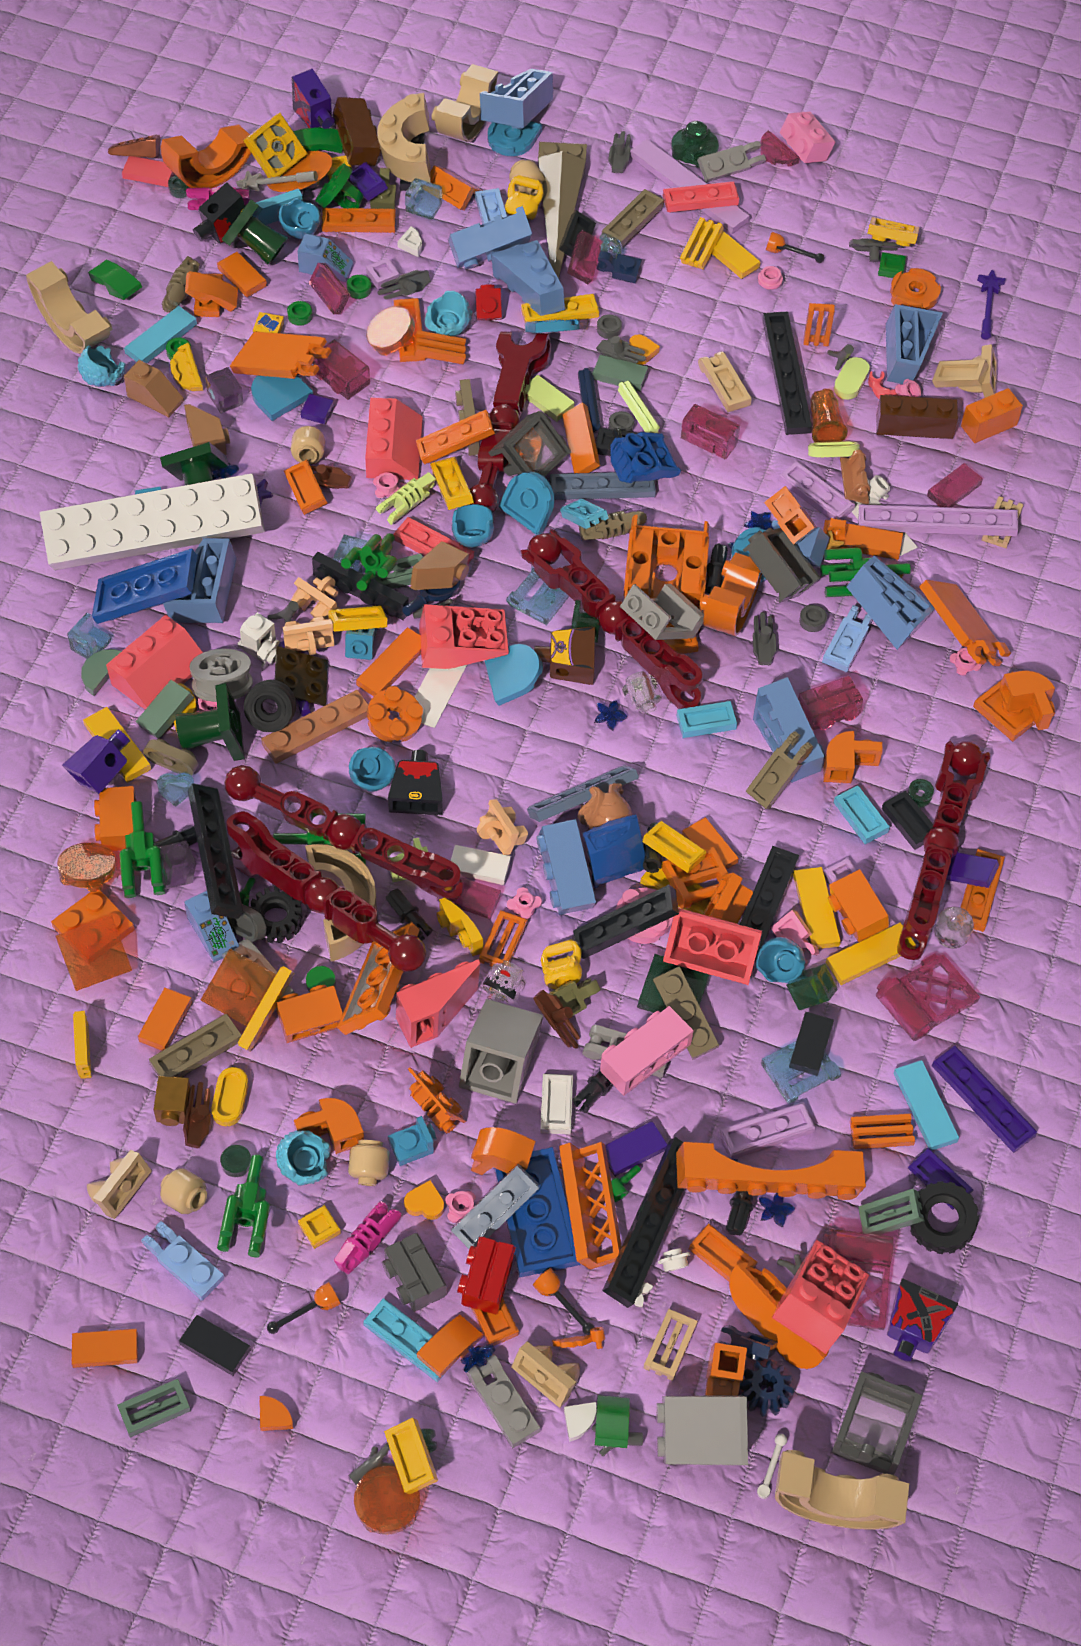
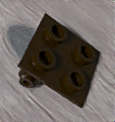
(302, 674)

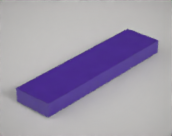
(984, 1099)

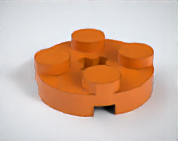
(918, 278)
(394, 700)

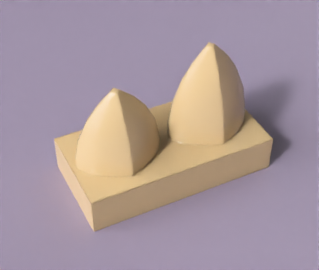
(989, 384)
(124, 1181)
(537, 1368)

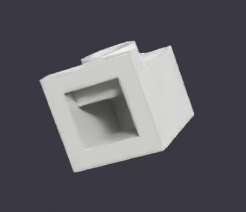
(253, 631)

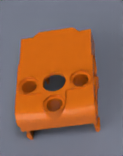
(675, 547)

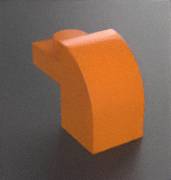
(790, 515)
(1030, 691)
(845, 753)
(337, 1120)
(500, 1150)
(725, 1369)

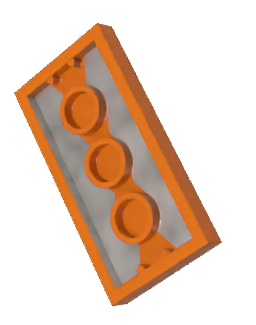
(374, 987)

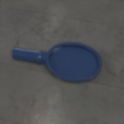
(429, 595)

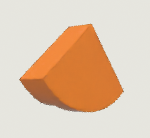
(274, 1415)

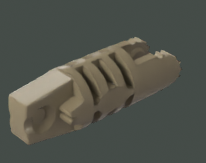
(176, 285)
(617, 524)

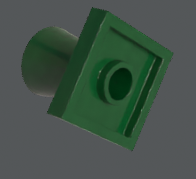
(255, 234)
(195, 463)
(213, 725)

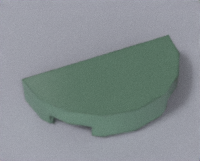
(94, 670)

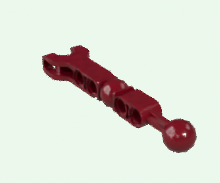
(518, 367)
(347, 833)
(298, 879)

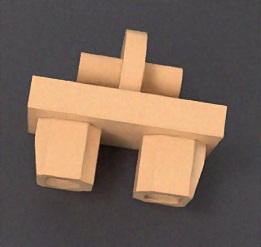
(307, 593)
(308, 636)
(500, 827)

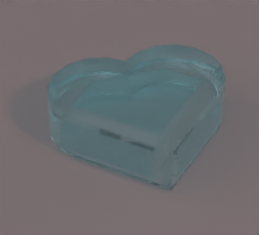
(174, 787)

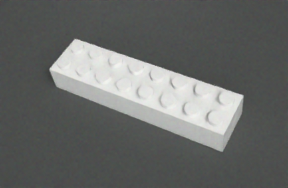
(151, 522)

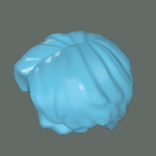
(448, 314)
(99, 368)
(303, 1157)

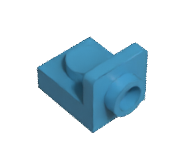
(360, 643)
(413, 1142)

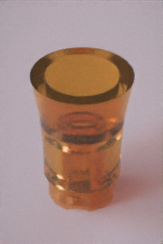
(826, 417)

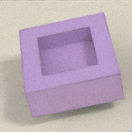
(381, 272)

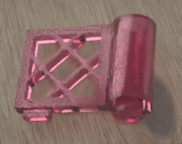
(908, 1004)
(871, 1254)

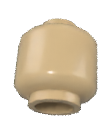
(527, 169)
(307, 444)
(368, 1162)
(183, 1191)

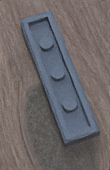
(598, 486)
(580, 793)

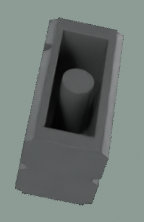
(414, 1272)

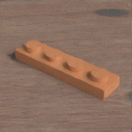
(315, 726)

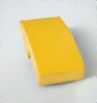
(459, 924)

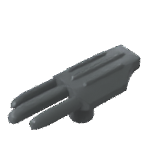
(619, 153)
(873, 247)
(407, 284)
(620, 349)
(764, 642)

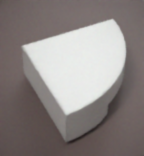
(411, 242)
(579, 1419)

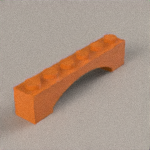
(705, 1168)

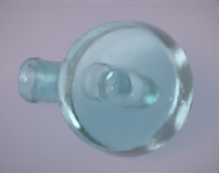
(610, 245)

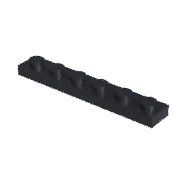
(787, 373)
(215, 851)
(646, 1230)

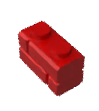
(487, 1275)

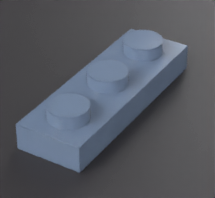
(496, 1207)

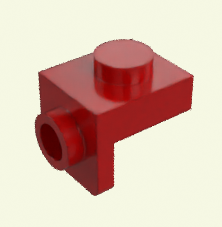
(488, 303)

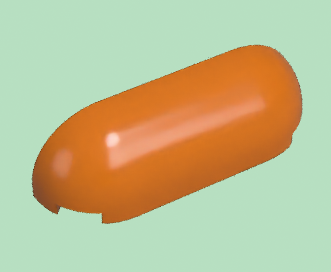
(757, 1298)

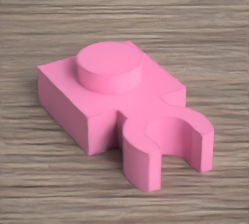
(795, 929)

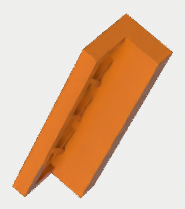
(580, 1205)

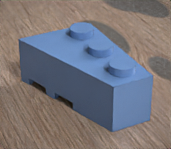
(519, 100)
(480, 241)
(531, 276)
(907, 340)
(211, 585)
(889, 601)
(778, 715)
(565, 867)

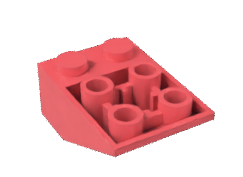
(461, 635)
(431, 1005)
(821, 1297)

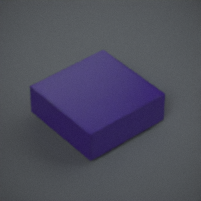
(317, 408)

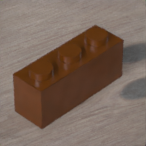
(356, 131)
(916, 416)

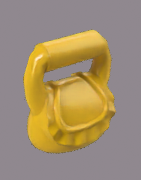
(517, 198)
(564, 969)

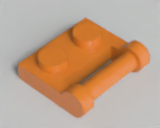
(708, 869)

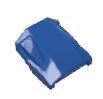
(642, 458)
(615, 849)

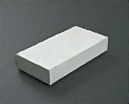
(481, 864)
(556, 1104)

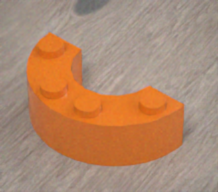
(209, 166)
(729, 606)

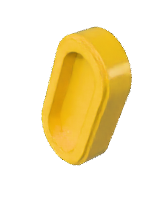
(229, 1096)

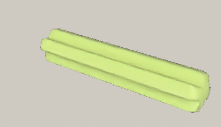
(638, 407)

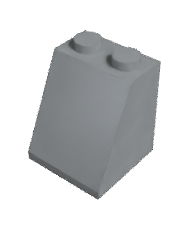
(500, 1050)
(703, 1430)

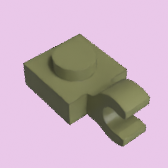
(387, 198)
(573, 996)

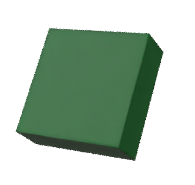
(891, 264)

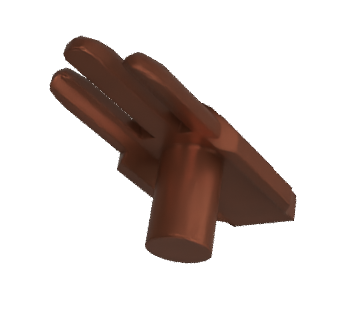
(331, 477)
(556, 1016)
(197, 1118)

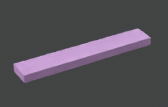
(677, 176)
(939, 520)

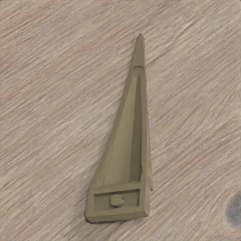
(563, 172)

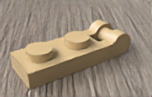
(725, 381)

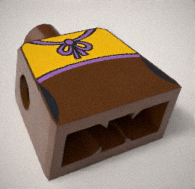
(570, 655)

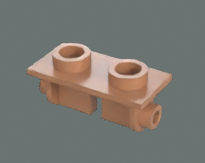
(855, 477)

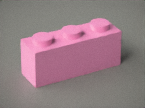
(645, 1050)

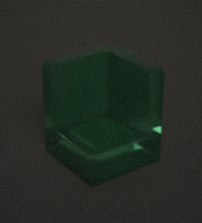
(584, 620)
(812, 987)

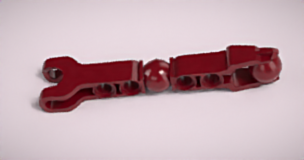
(666, 665)
(942, 841)

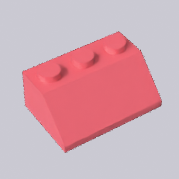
(392, 439)
(152, 661)
(712, 946)

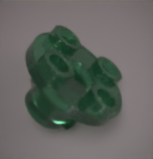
(693, 142)

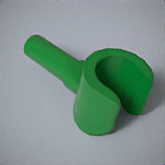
(244, 894)
(618, 1185)

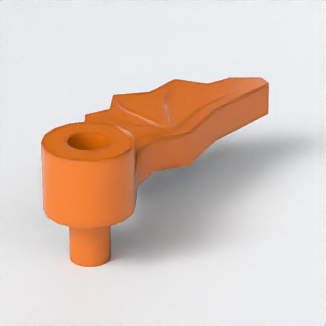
(596, 1335)

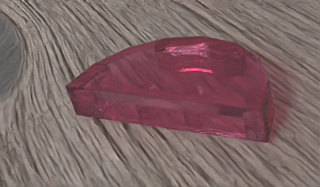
(777, 151)

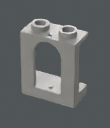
(656, 613)

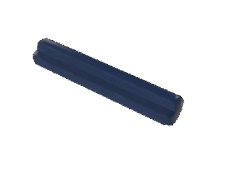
(588, 396)

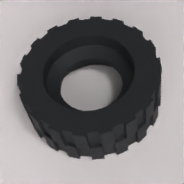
(968, 1219)

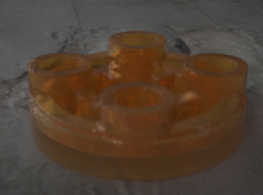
(391, 330)
(86, 866)
(383, 1503)

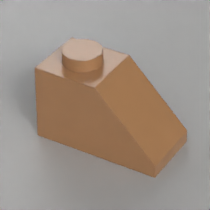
(152, 389)
(206, 428)
(440, 568)

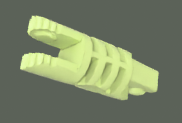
(407, 497)

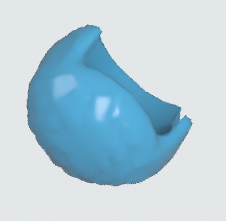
(299, 218)
(472, 525)
(371, 768)
(780, 960)

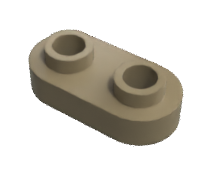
(170, 757)

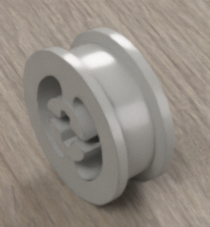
(221, 667)

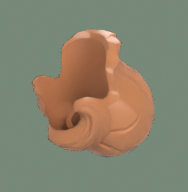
(604, 806)

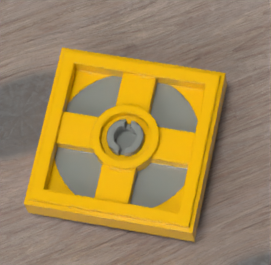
(275, 146)

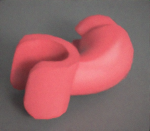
(876, 385)

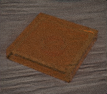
(93, 953)
(238, 987)

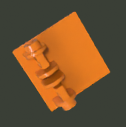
(429, 1096)

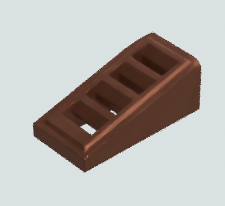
(140, 147)

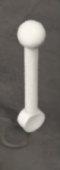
(763, 1490)

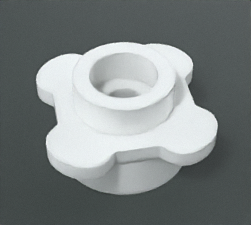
(878, 488)
(267, 653)
(674, 1260)

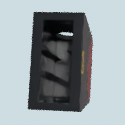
(219, 213)
(416, 786)

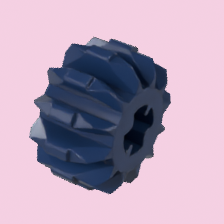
(760, 1398)

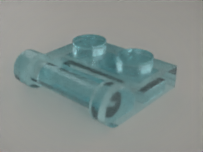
(544, 602)
(778, 1070)

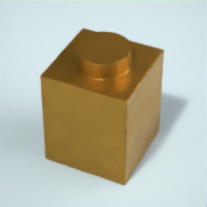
(171, 1100)

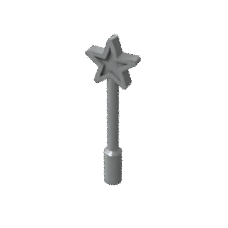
(251, 182)

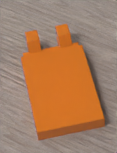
(280, 355)
(964, 621)

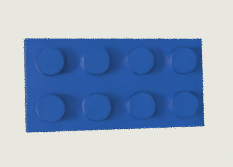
(144, 586)
(542, 1224)

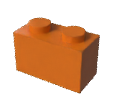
(991, 415)
(114, 816)
(858, 906)
(309, 1013)

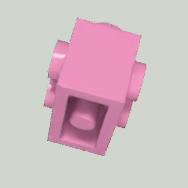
(807, 137)

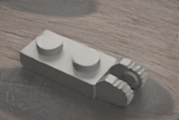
(729, 161)

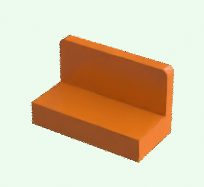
(454, 188)
(729, 899)

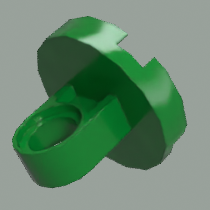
(339, 188)

